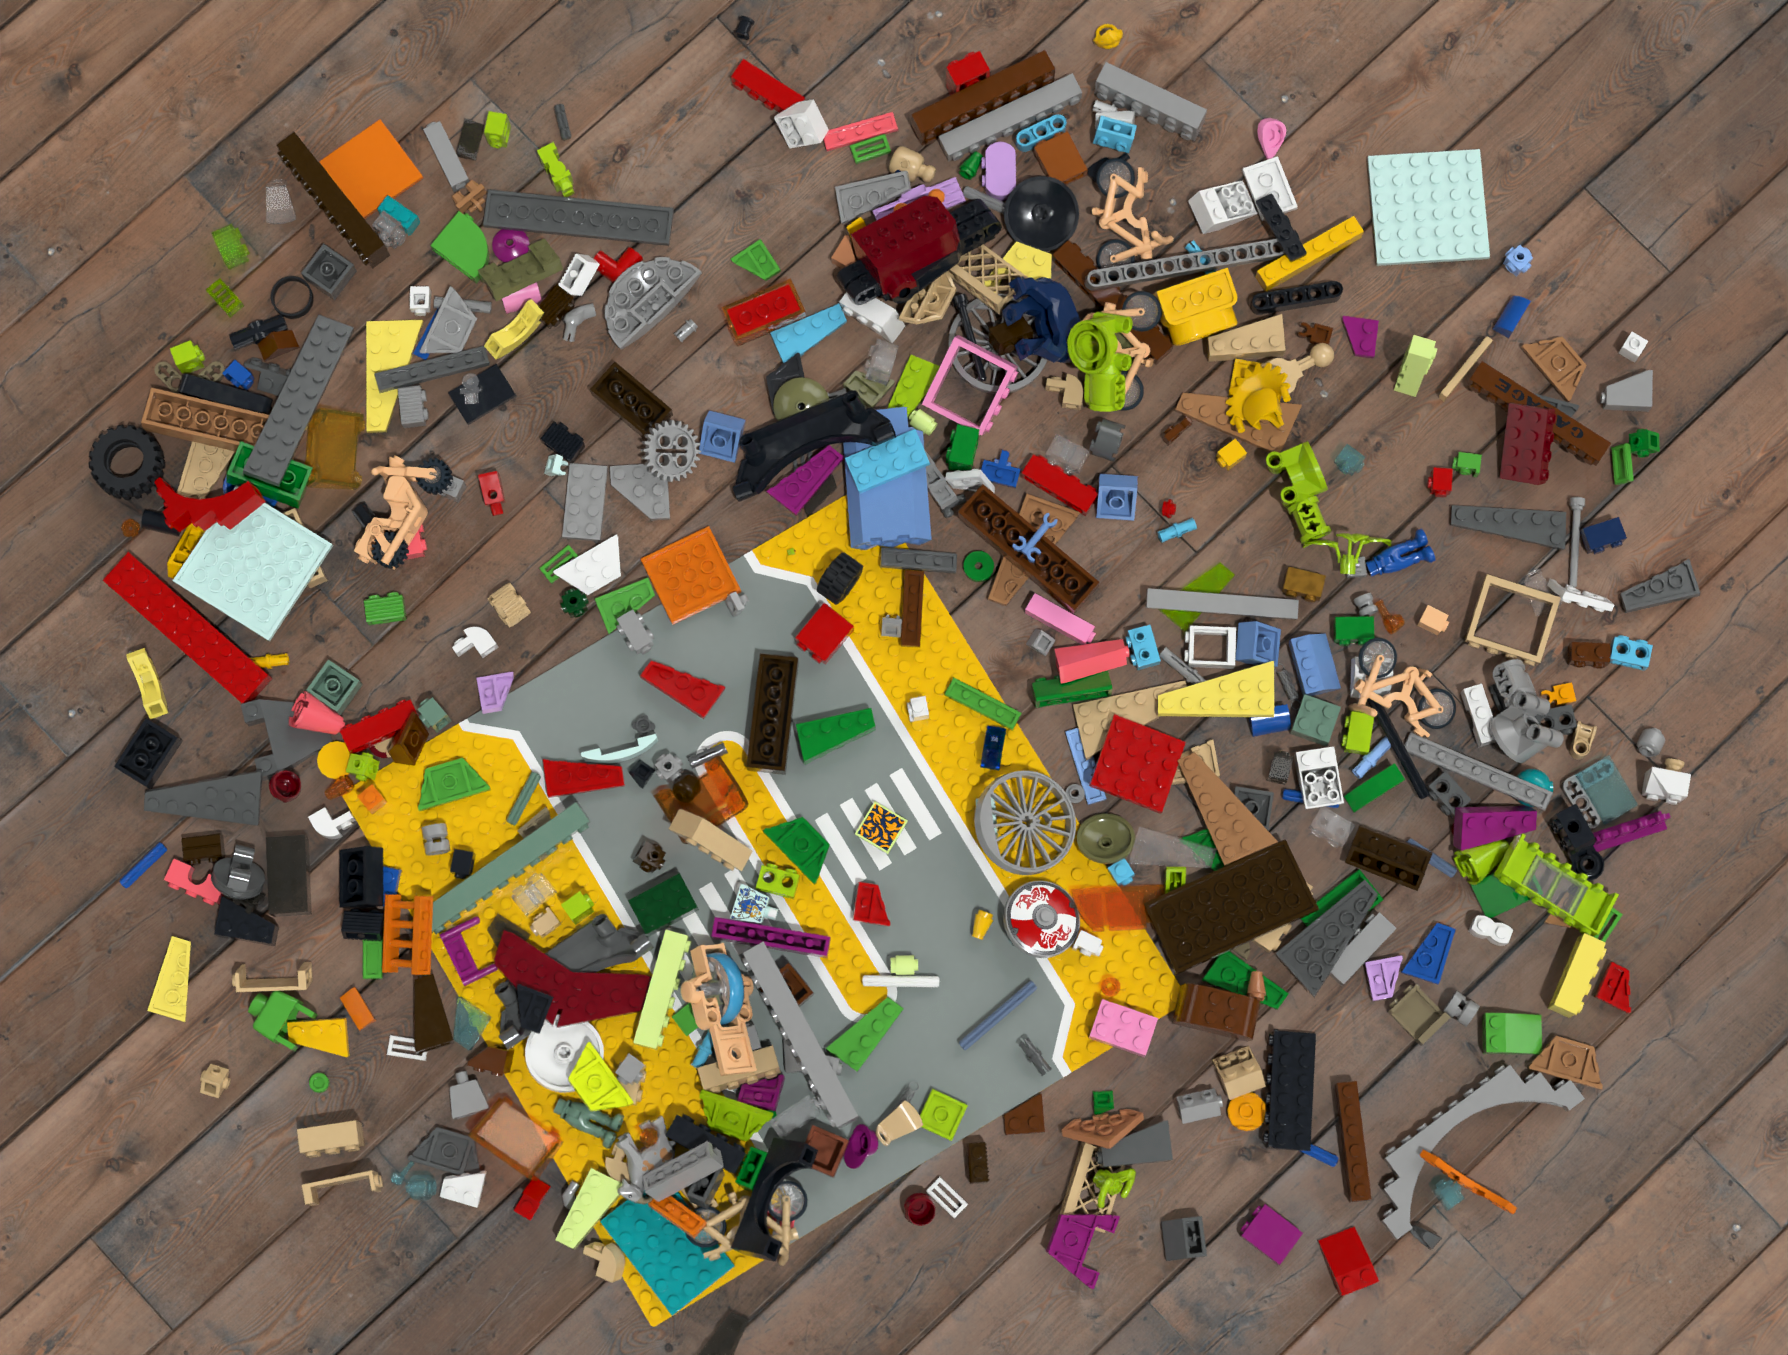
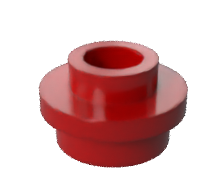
(1168, 508)

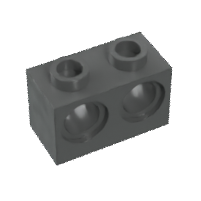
(1553, 716)
(1453, 790)

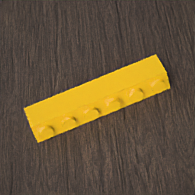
(1317, 250)

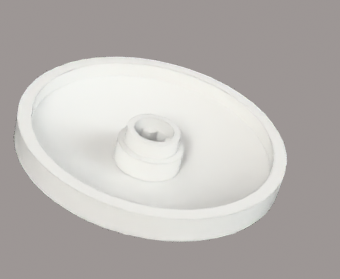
(556, 1051)

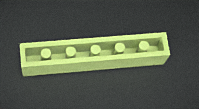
(661, 990)

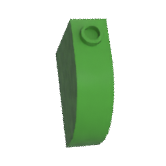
(463, 246)

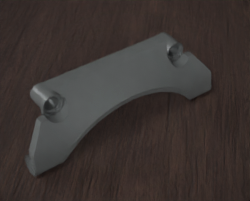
(586, 951)

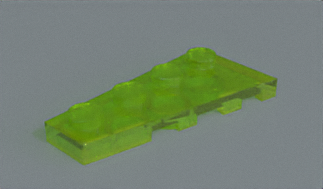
(1210, 582)

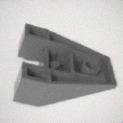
(288, 744)

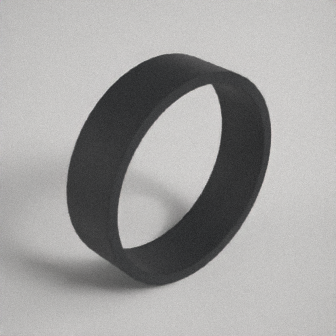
(288, 279)

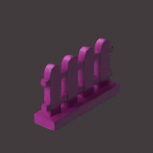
(1630, 831)

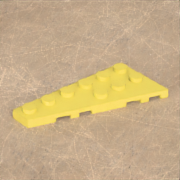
(387, 347)

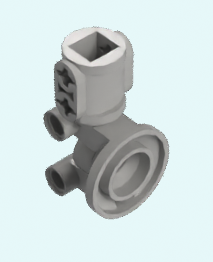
(1516, 727)

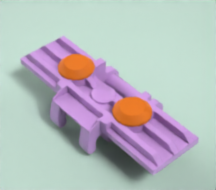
(947, 192)

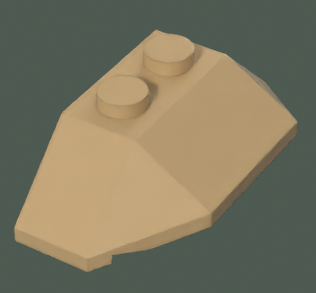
(930, 302)

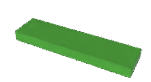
(983, 704)

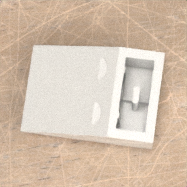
(1222, 206)
(1318, 777)

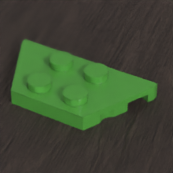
(450, 783)

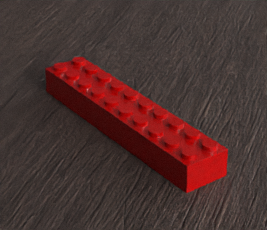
(187, 629)

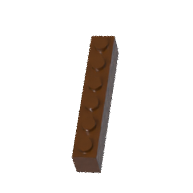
(1353, 1141)

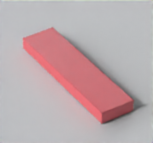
(860, 131)

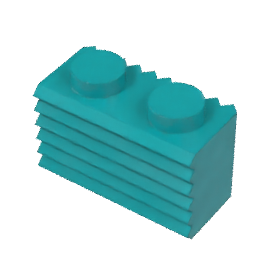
(408, 219)

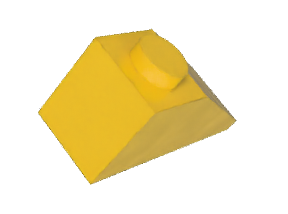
(183, 549)

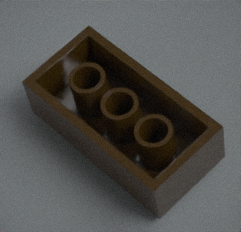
(630, 400)

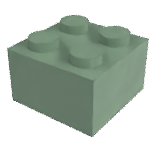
(334, 687)
(1315, 720)

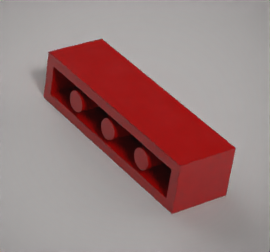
(764, 87)
(1059, 485)
(376, 728)

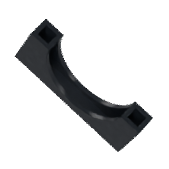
(781, 1161)

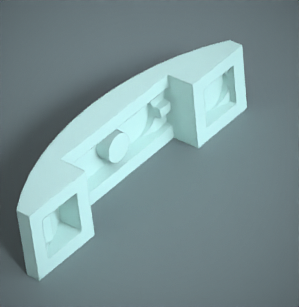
(596, 756)

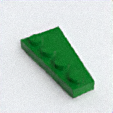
(1234, 976)

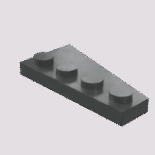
(1671, 586)

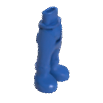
(1391, 560)

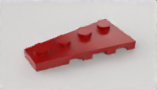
(685, 689)

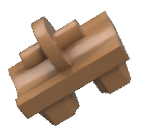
(472, 200)

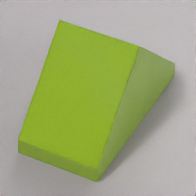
(1174, 878)

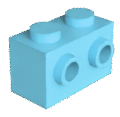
(1114, 134)
(1143, 647)

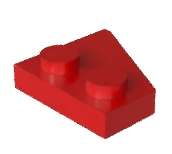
(869, 905)
(1615, 987)

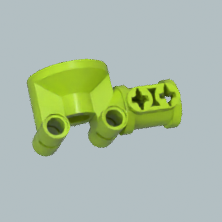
(1093, 351)
(1306, 482)

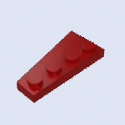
(574, 778)

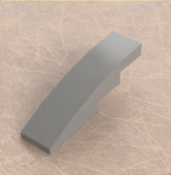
(938, 486)

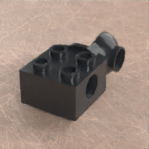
(1579, 843)

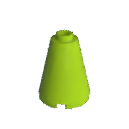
(1480, 860)

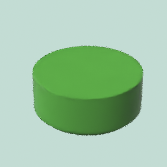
(319, 1082)

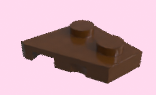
(1026, 1118)

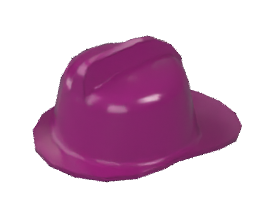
(861, 1145)

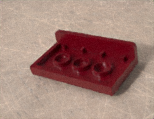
(1527, 444)

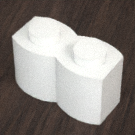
(1496, 933)

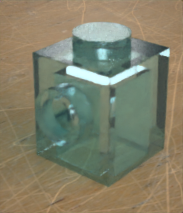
(1350, 460)
(1448, 1193)

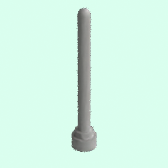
(1576, 505)

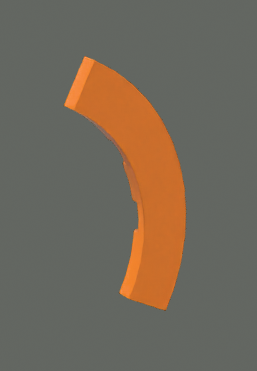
(1467, 1183)

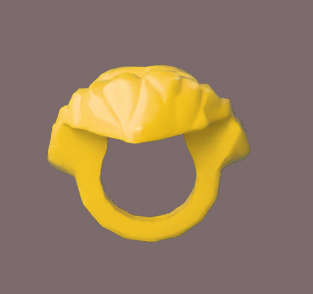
(1110, 38)

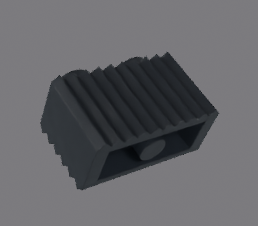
(563, 442)
(363, 925)

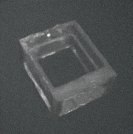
(796, 1116)

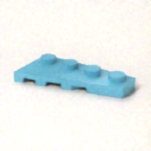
(807, 332)

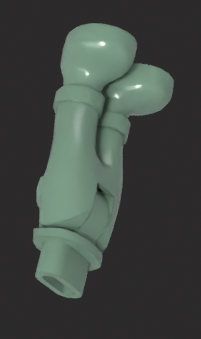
(578, 1116)

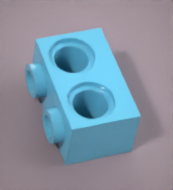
(1630, 659)

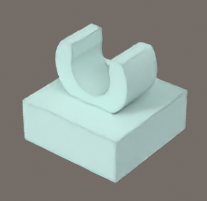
(553, 465)

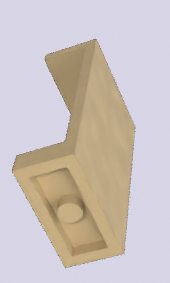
(276, 984)
(310, 1189)

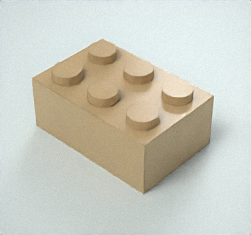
(330, 1138)

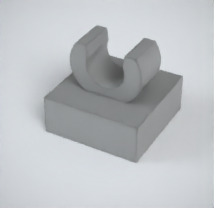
(1360, 569)
(736, 603)
(891, 627)

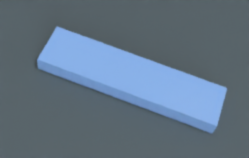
(1083, 767)

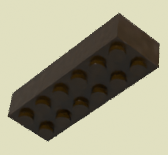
(772, 714)

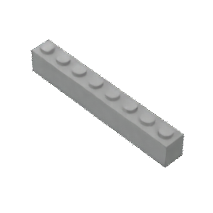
(1010, 117)

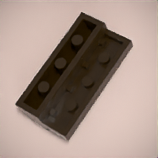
(1388, 857)

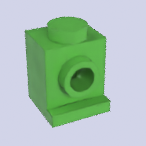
(1467, 463)

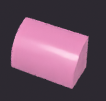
(518, 299)

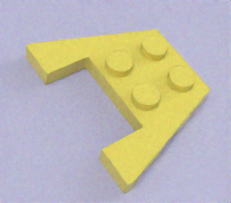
(1027, 260)

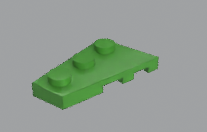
(622, 601)

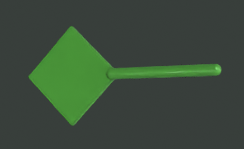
(685, 1019)

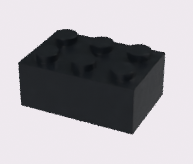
(148, 754)
(361, 877)

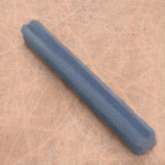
(998, 1015)

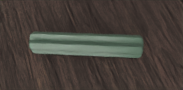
(523, 798)

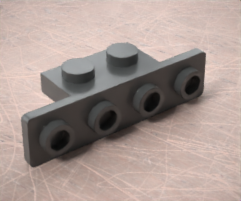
(272, 376)

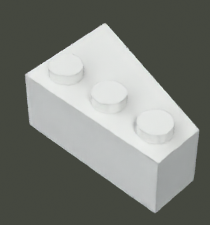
(876, 316)

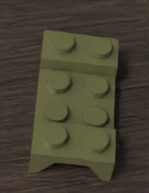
(522, 271)

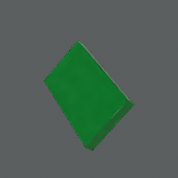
(1337, 894)

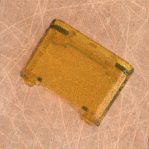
(333, 449)

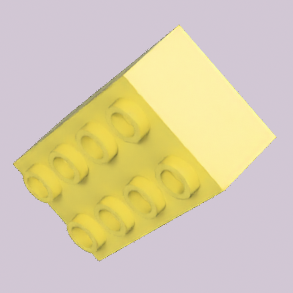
(1577, 975)

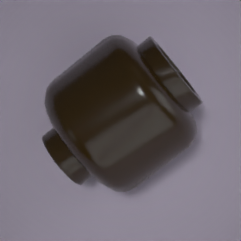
(686, 788)

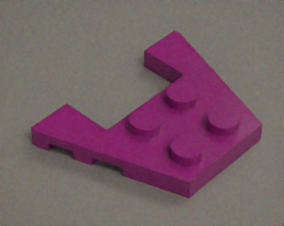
(1071, 1241)

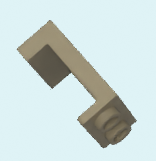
(1417, 1014)

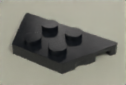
(785, 372)

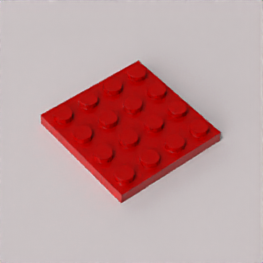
(1137, 764)

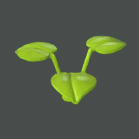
(1348, 562)

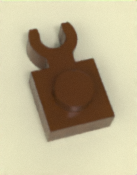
(1318, 334)
(1173, 433)

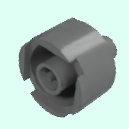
(1107, 440)

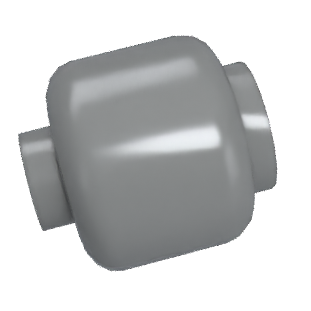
(1651, 742)

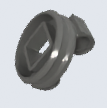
(244, 878)

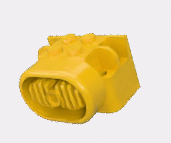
(1198, 307)

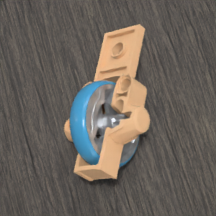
(716, 978)

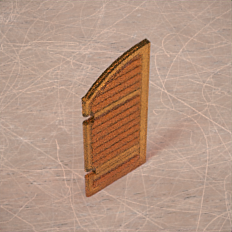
(1116, 906)

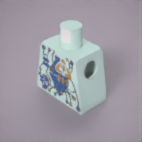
(752, 906)

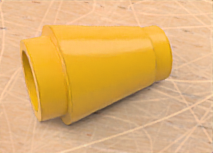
(981, 924)

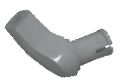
(575, 318)

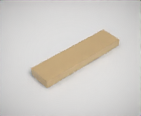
(1465, 368)

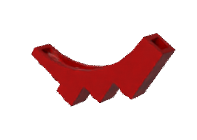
(223, 509)

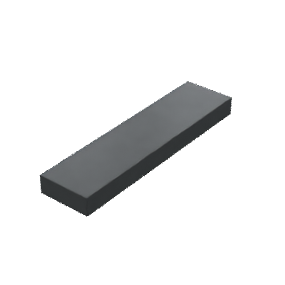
(918, 560)

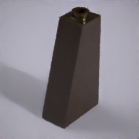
(430, 1018)

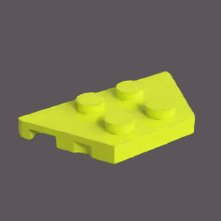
(597, 1083)

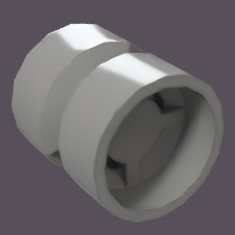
(436, 832)
(1468, 1009)

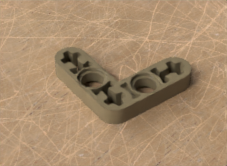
(209, 369)

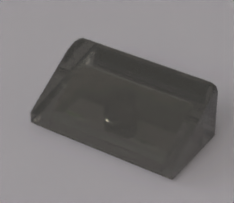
(470, 139)

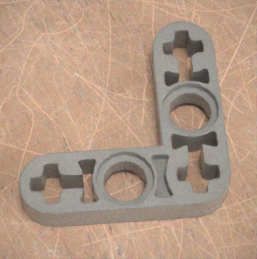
(1568, 793)

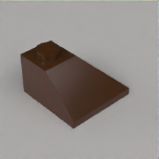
(409, 741)

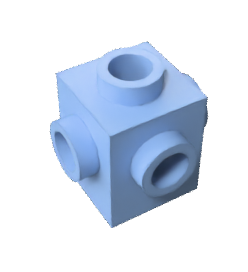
(1518, 265)

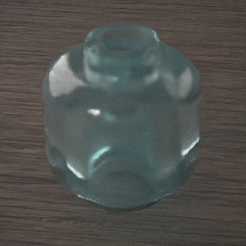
(421, 1187)

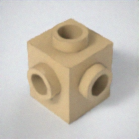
(214, 1081)

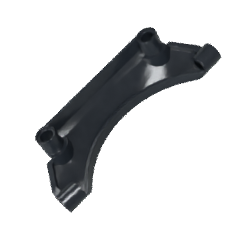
(786, 440)

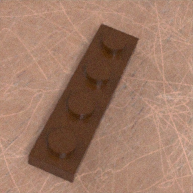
(912, 608)

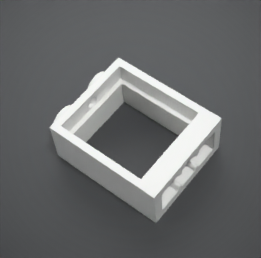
(1230, 632)

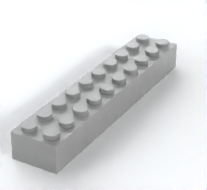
(801, 1036)

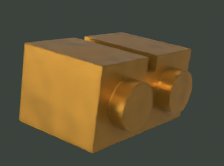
(1303, 584)

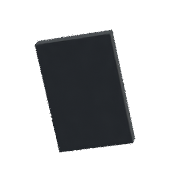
(495, 393)

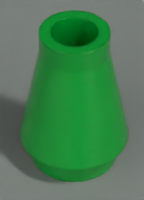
(970, 167)

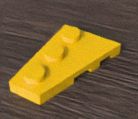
(321, 1034)

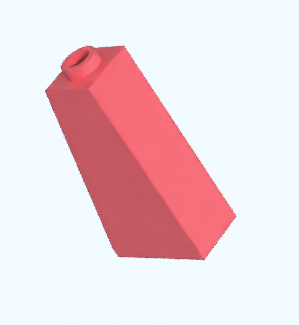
(1090, 659)

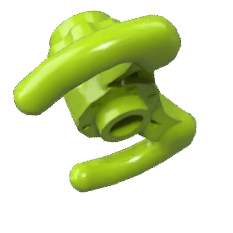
(1112, 1183)

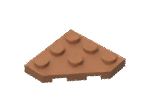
(1103, 1129)

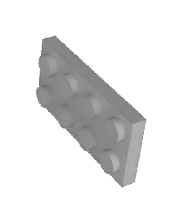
(585, 502)

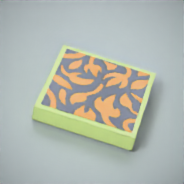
(881, 827)

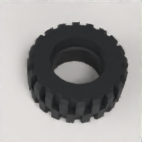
(112, 443)

